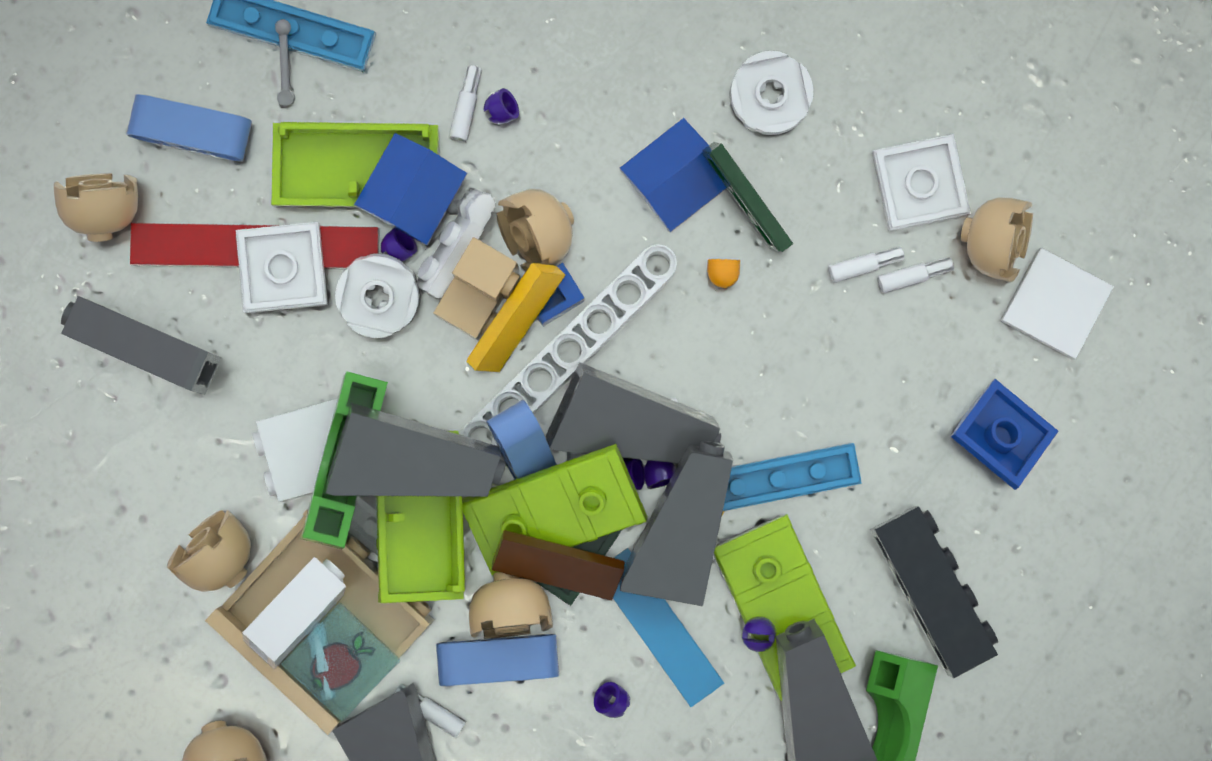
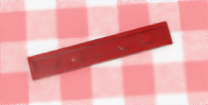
(217, 244)

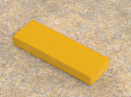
(515, 317)

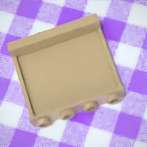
(393, 623)

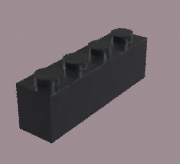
(934, 591)

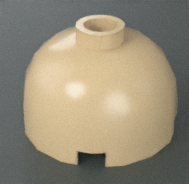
(96, 204)
(536, 226)
(998, 236)
(213, 555)
(508, 607)
(224, 743)

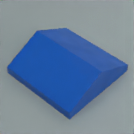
(674, 175)
(411, 188)
(1004, 434)

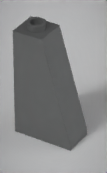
(139, 345)
(611, 411)
(407, 458)
(681, 535)
(815, 700)
(388, 731)

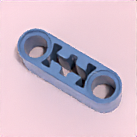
(189, 127)
(521, 440)
(497, 660)

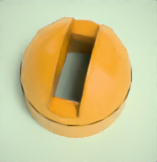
(723, 271)

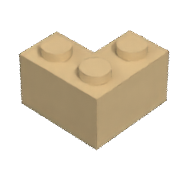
(477, 289)

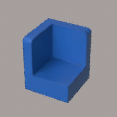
(562, 300)

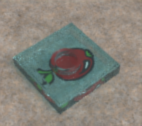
(340, 661)

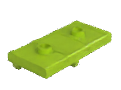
(332, 160)
(559, 504)
(420, 548)
(775, 581)

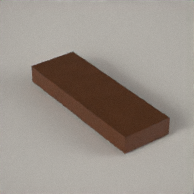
(558, 565)

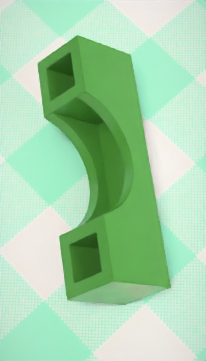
(331, 515)
(902, 697)

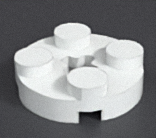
(785, 73)
(358, 308)

